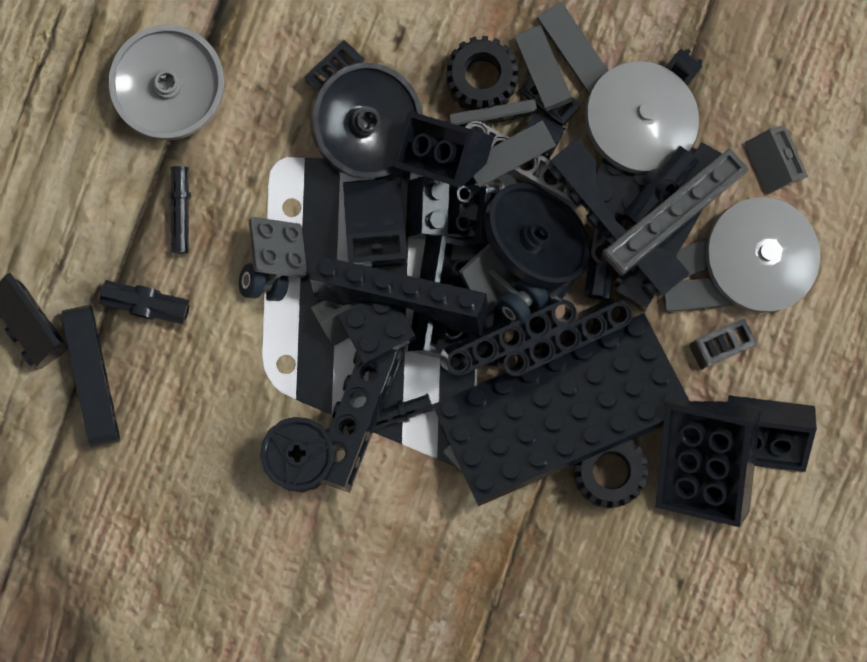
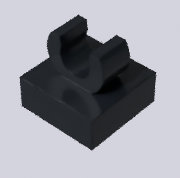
(684, 66)

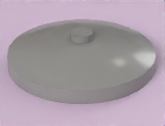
(166, 82)
(640, 116)
(762, 255)

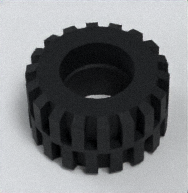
(485, 51)
(617, 496)

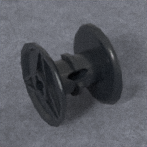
(284, 440)

